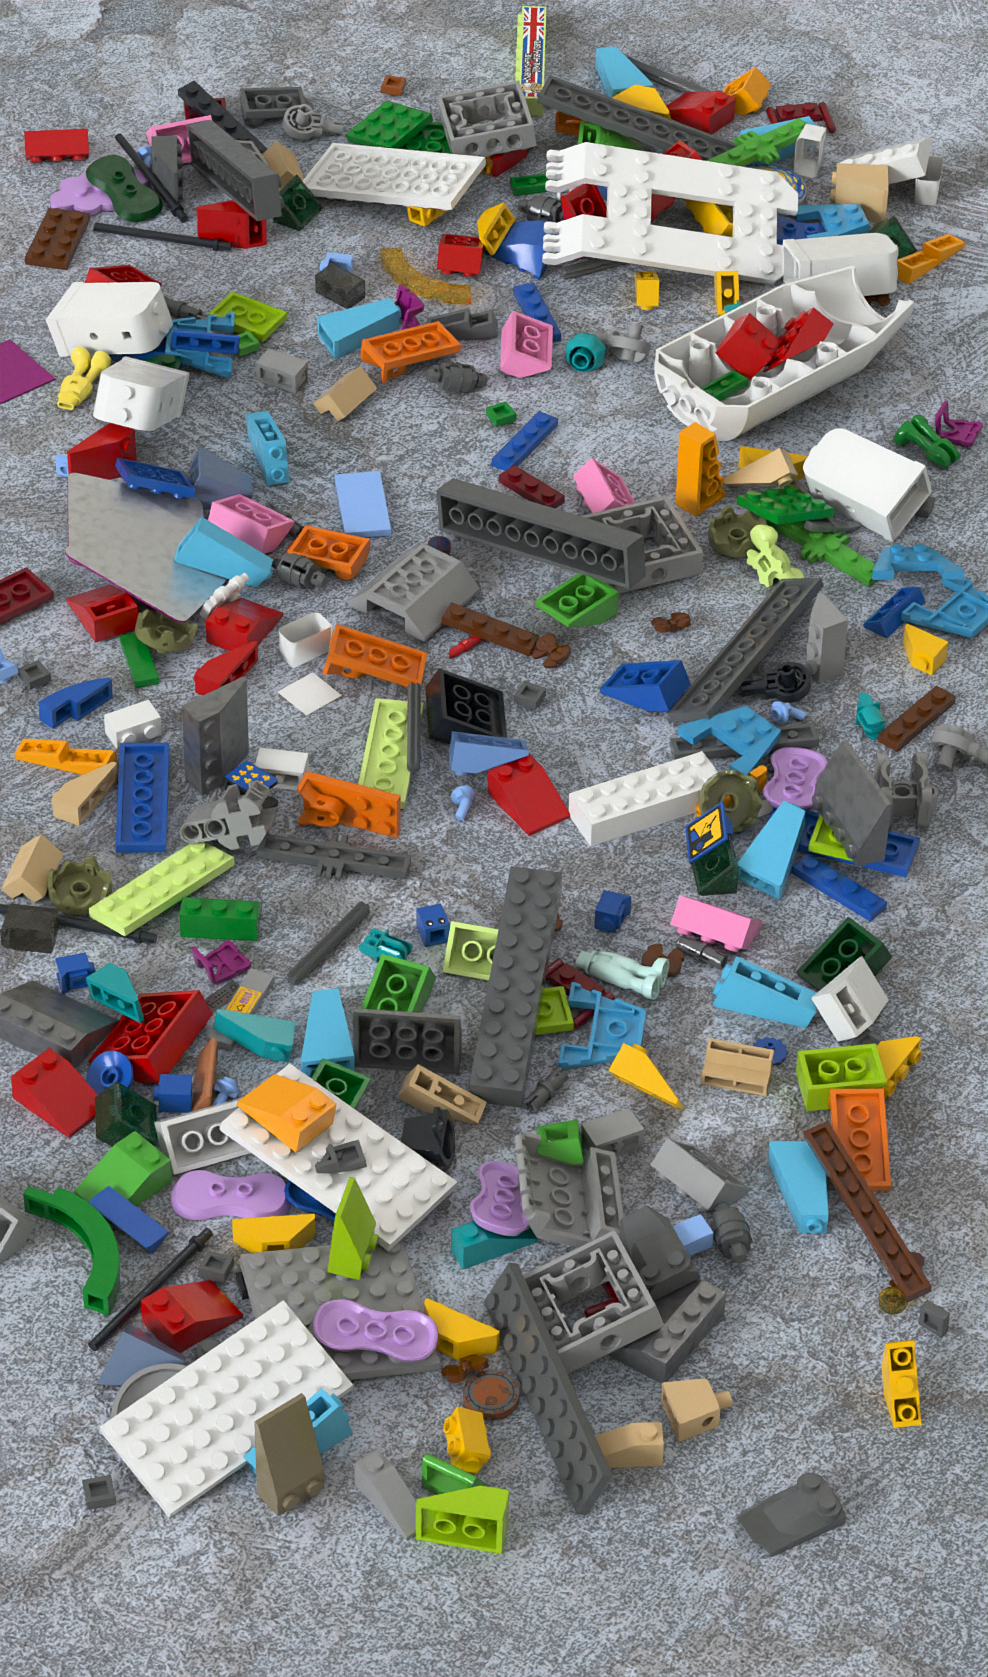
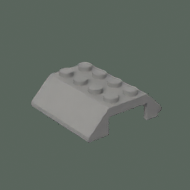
(568, 1200)

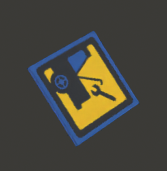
(707, 832)

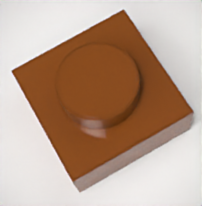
(393, 85)

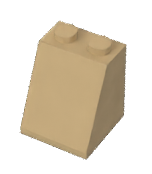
(863, 186)

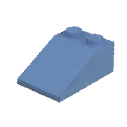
(480, 752)

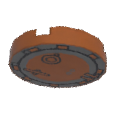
(491, 1394)

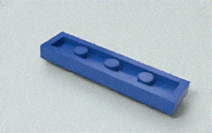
(535, 307)
(525, 441)
(839, 887)

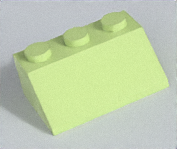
(470, 950)

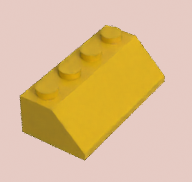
(713, 217)

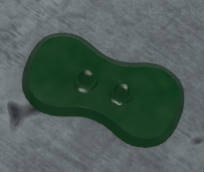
(118, 180)

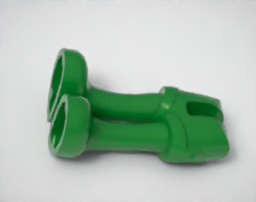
(940, 452)

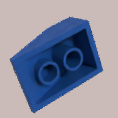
(648, 684)

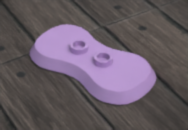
(794, 776)
(209, 1195)
(499, 1202)
(399, 1334)

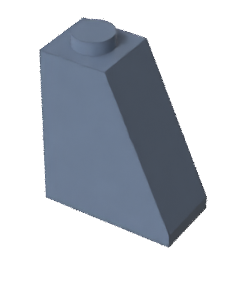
(217, 479)
(135, 1352)

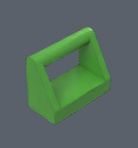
(564, 1142)
(443, 1477)

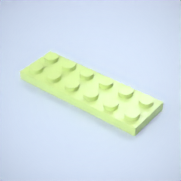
(386, 749)
(161, 887)

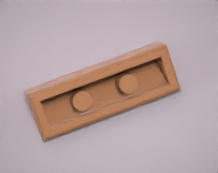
(205, 1076)

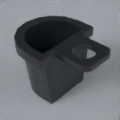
(431, 1136)

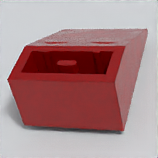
(230, 224)
(800, 335)
(105, 611)

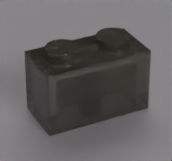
(340, 286)

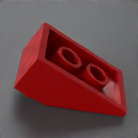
(703, 110)
(583, 200)
(460, 254)
(117, 274)
(99, 452)
(240, 624)
(527, 794)
(55, 1092)
(187, 1313)

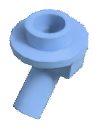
(146, 154)
(781, 712)
(463, 797)
(226, 1089)

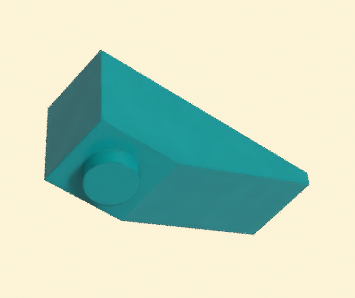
(114, 989)
(260, 1034)
(477, 1245)

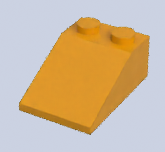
(289, 1110)

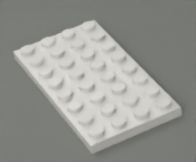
(393, 176)
(395, 1184)
(203, 1418)

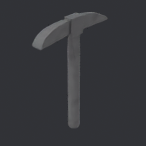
(830, 523)

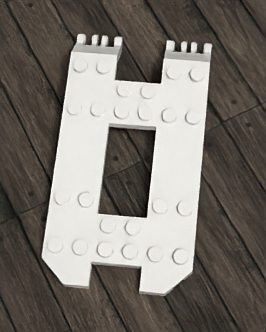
(627, 229)

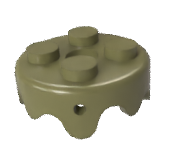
(727, 527)
(164, 634)
(741, 789)
(75, 876)

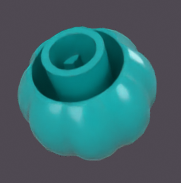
(581, 351)

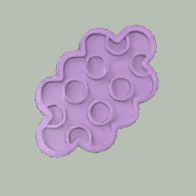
(82, 196)

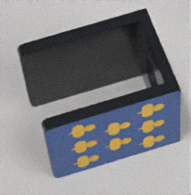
(249, 772)

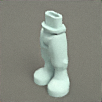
(625, 971)

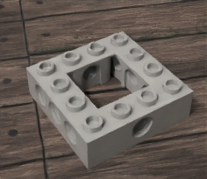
(509, 134)
(678, 551)
(579, 1272)

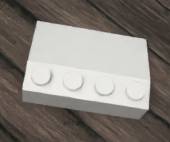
(903, 160)

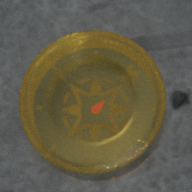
(891, 1301)

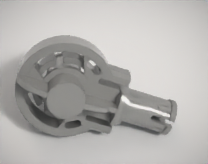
(308, 123)
(629, 347)
(956, 742)

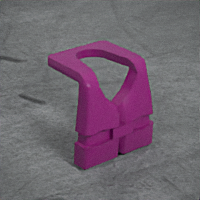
(409, 305)
(964, 431)
(227, 960)

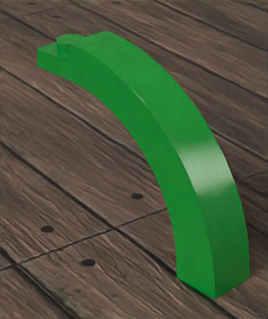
(94, 1231)

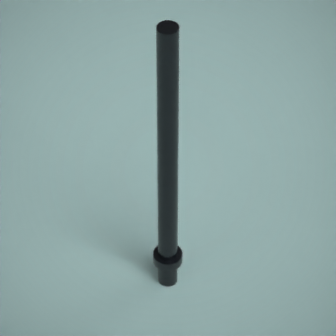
(176, 209)
(216, 244)
(137, 935)
(196, 1244)

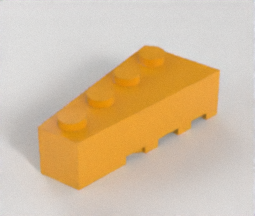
(698, 470)

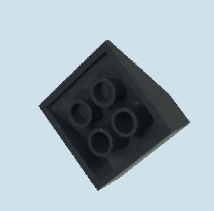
(463, 707)

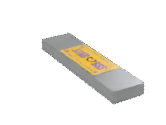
(245, 1000)

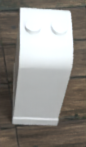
(870, 253)
(110, 318)
(140, 394)
(866, 482)

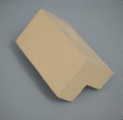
(282, 162)
(346, 394)
(32, 868)
(737, 1067)

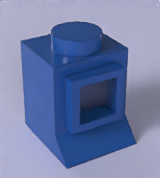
(611, 911)
(73, 971)

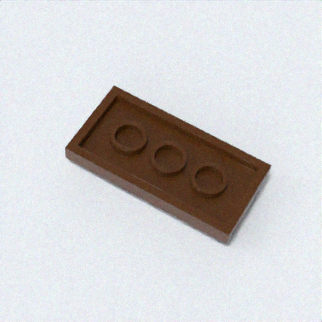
(57, 238)

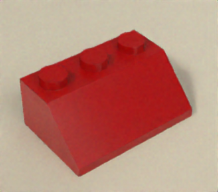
(56, 145)

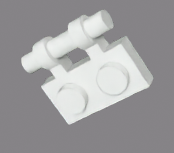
(224, 595)

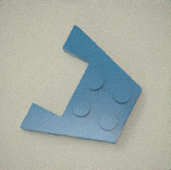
(835, 218)
(201, 359)
(914, 559)
(961, 615)
(740, 730)
(612, 1026)

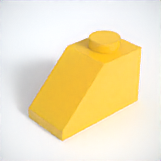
(725, 289)
(924, 649)

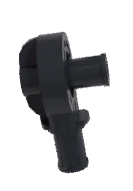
(781, 683)

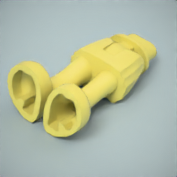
(77, 388)

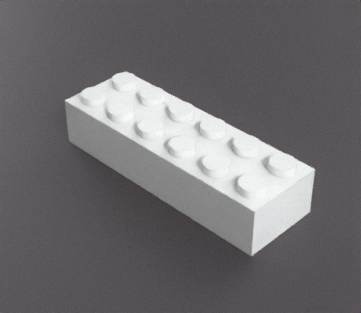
(640, 799)

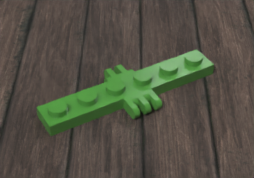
(761, 148)
(828, 547)

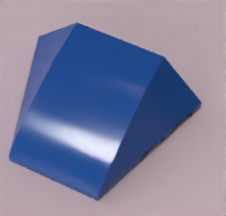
(524, 247)

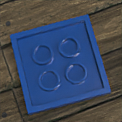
(155, 478)

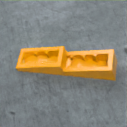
(932, 254)
(60, 756)

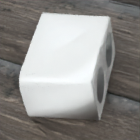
(803, 163)
(927, 186)
(304, 639)

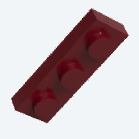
(531, 487)

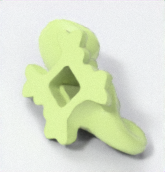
(772, 560)

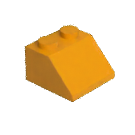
(749, 91)

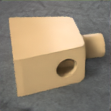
(693, 1406)

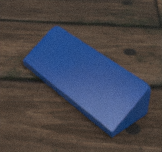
(205, 341)
(888, 617)
(129, 1219)

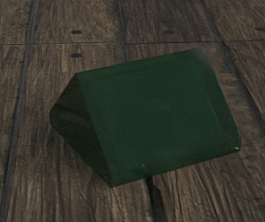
(299, 205)
(717, 870)

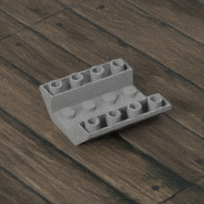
(419, 589)

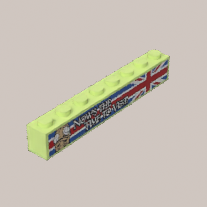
(531, 55)

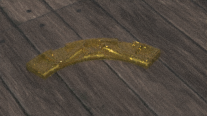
(403, 273)

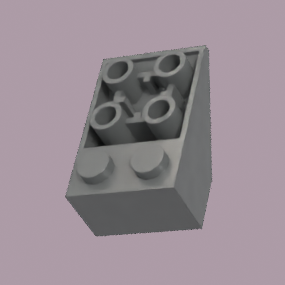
(168, 164)

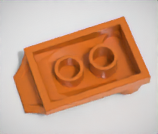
(332, 550)

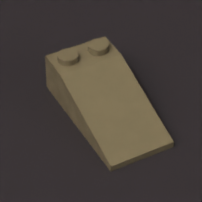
(287, 1456)

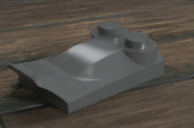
(269, 103)
(656, 1252)
(793, 1515)

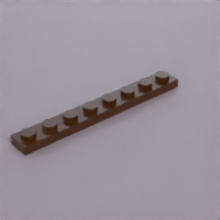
(867, 1212)

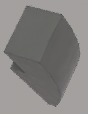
(468, 326)

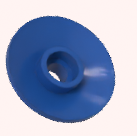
(106, 1067)

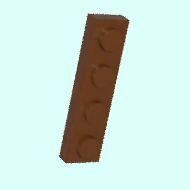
(489, 629)
(916, 718)

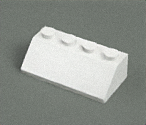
(196, 1138)

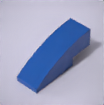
(75, 701)

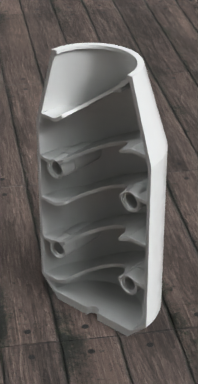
(850, 345)

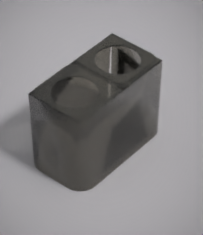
(30, 928)

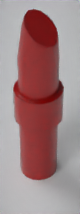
(464, 646)

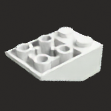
(851, 1001)

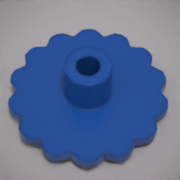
(771, 1043)

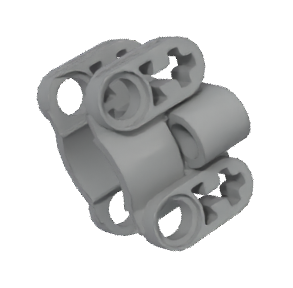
(908, 797)

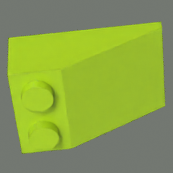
(837, 1069)
(352, 1234)
(465, 1518)

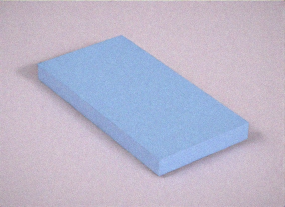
(362, 504)

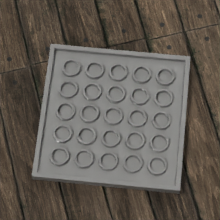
(304, 1284)

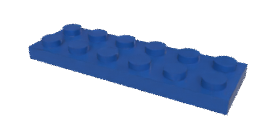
(142, 798)
(898, 855)

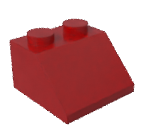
(748, 346)

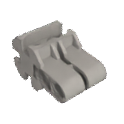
(231, 817)

